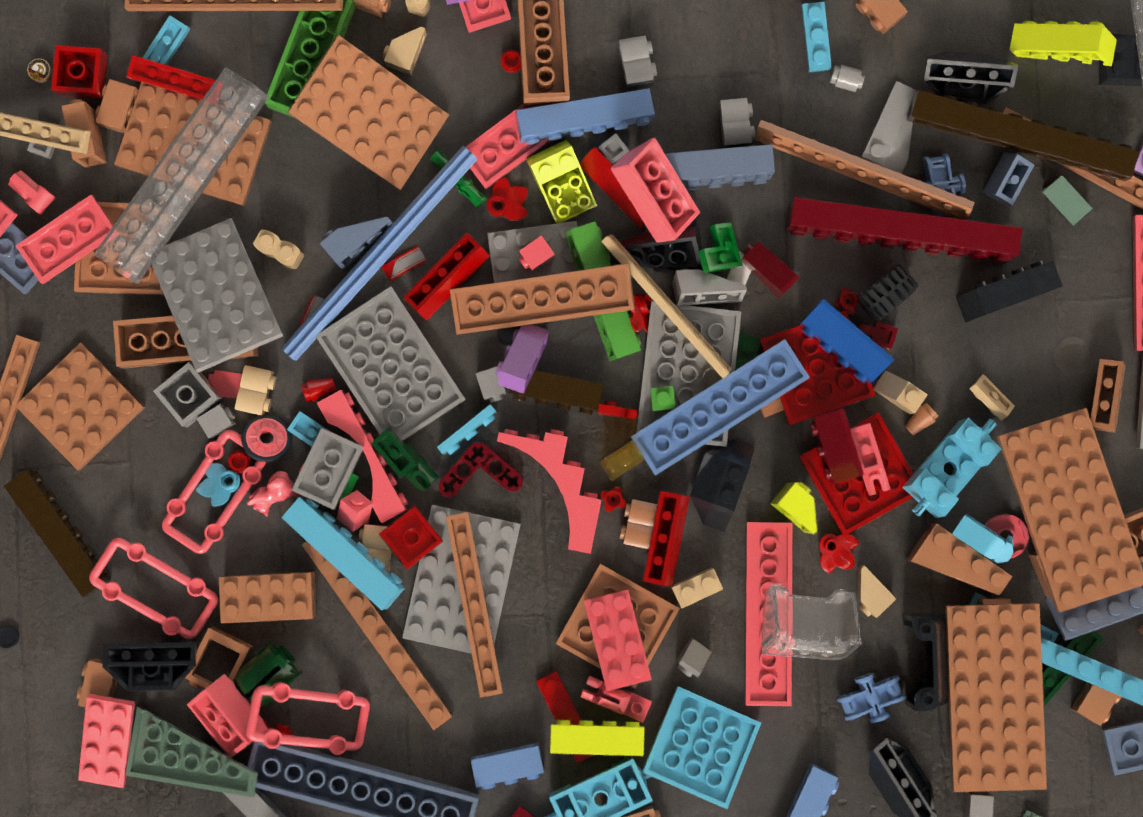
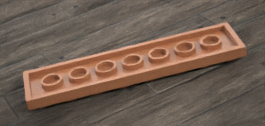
(542, 299)

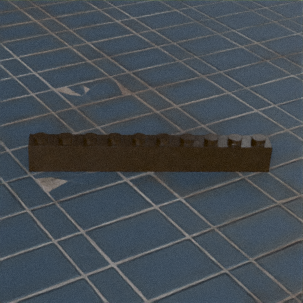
(1023, 135)

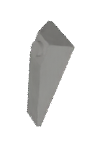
(891, 135)

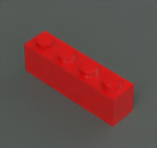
(445, 275)
(666, 538)

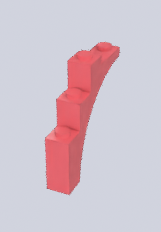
(582, 510)

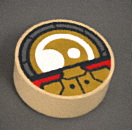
(39, 70)

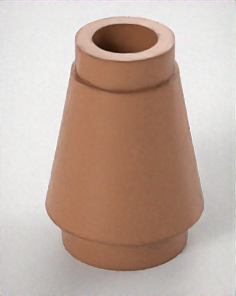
(921, 419)

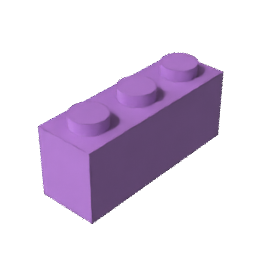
(522, 357)

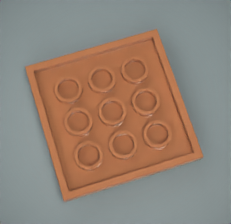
(96, 276)
(80, 406)
(651, 612)

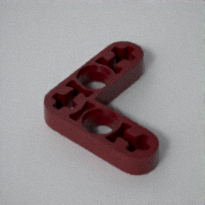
(483, 463)

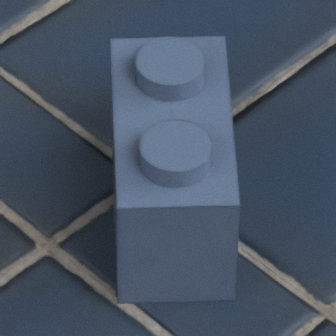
(1008, 178)

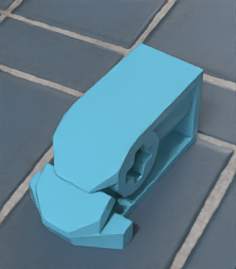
(984, 540)

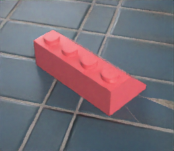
(655, 191)

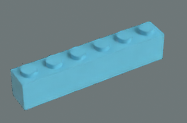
(343, 552)

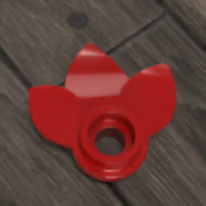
(510, 198)
(640, 317)
(840, 553)

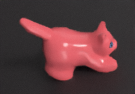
(278, 489)

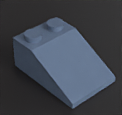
(352, 241)

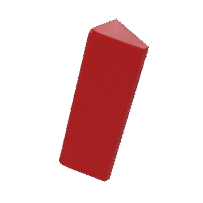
(599, 170)

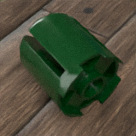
(261, 665)

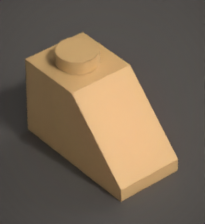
(405, 50)
(900, 392)
(872, 593)

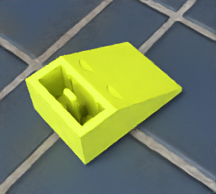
(561, 181)

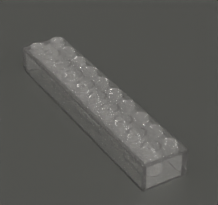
(181, 175)

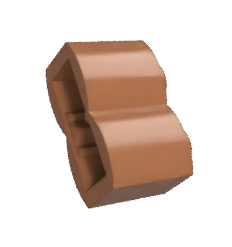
(640, 523)

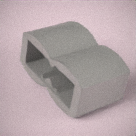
(636, 61)
(735, 122)

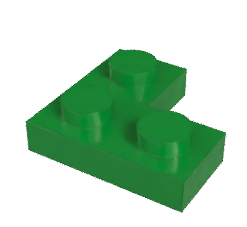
(725, 250)

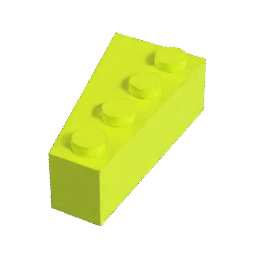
(1064, 41)
(597, 739)

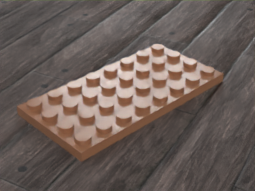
(1071, 510)
(995, 697)

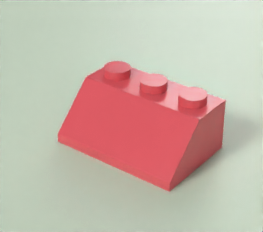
(225, 715)

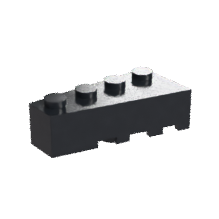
(1009, 290)

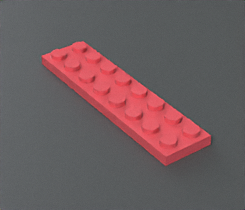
(767, 563)

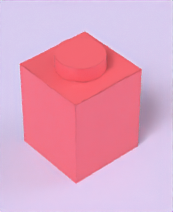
(536, 254)
(354, 510)

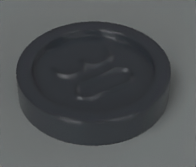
(505, 335)
(8, 636)

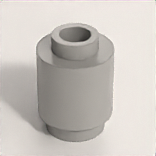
(847, 78)

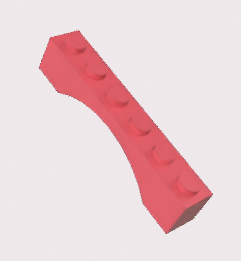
(385, 497)

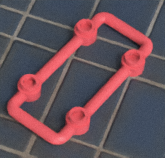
(177, 506)
(137, 552)
(282, 692)

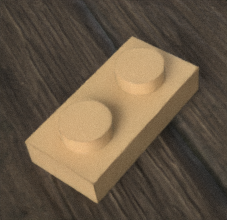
(992, 397)

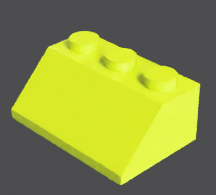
(797, 505)

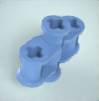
(939, 175)
(878, 696)

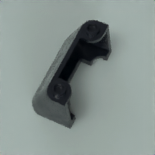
(933, 692)

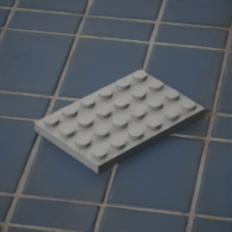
(215, 295)
(677, 363)
(390, 366)
(436, 601)

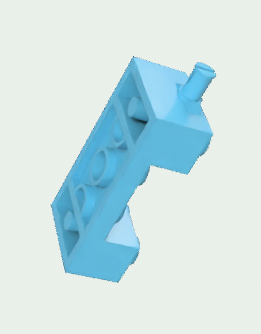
(967, 450)
(622, 784)

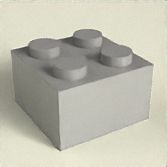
(187, 395)

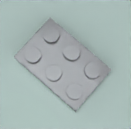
(327, 468)

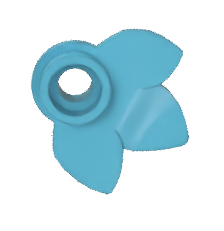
(216, 486)

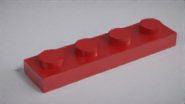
(169, 78)
(560, 703)

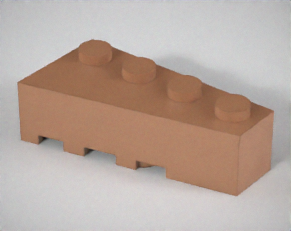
(952, 557)

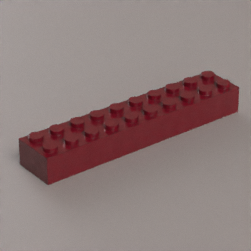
(903, 229)

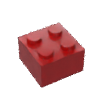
(79, 71)

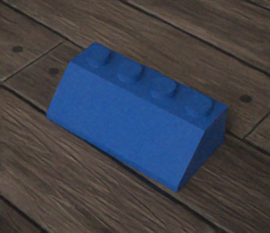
(846, 342)

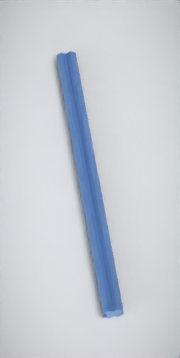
(379, 253)

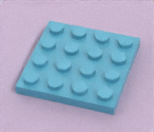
(701, 747)

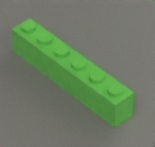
(614, 327)

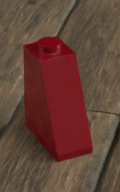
(769, 269)

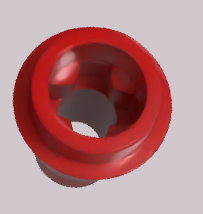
(317, 388)

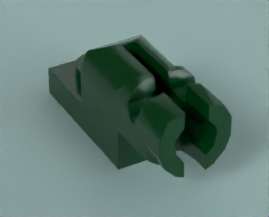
(405, 460)

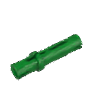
(464, 184)

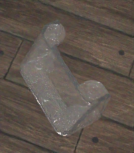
(810, 625)

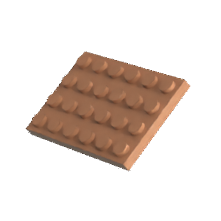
(368, 112)
(157, 121)

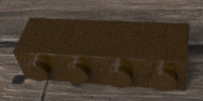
(563, 391)

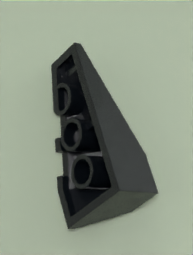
(665, 255)

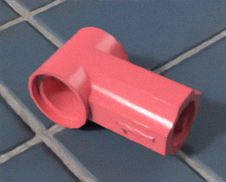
(35, 195)

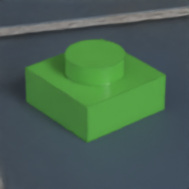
(662, 398)

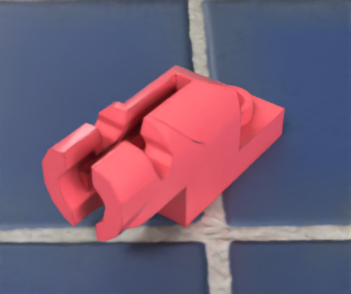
(869, 458)
(617, 700)

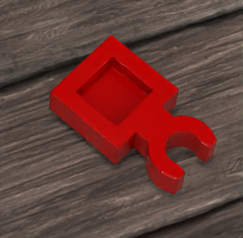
(610, 408)

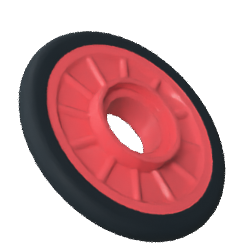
(261, 451)

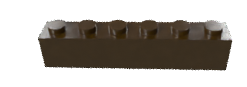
(55, 530)

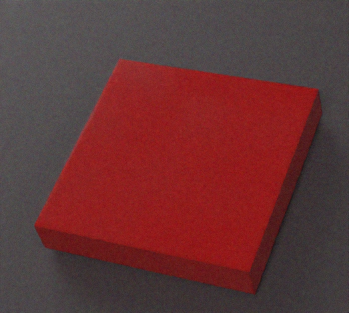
(410, 537)

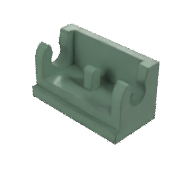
(1067, 200)

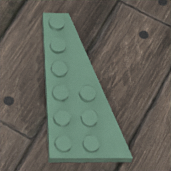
(176, 757)

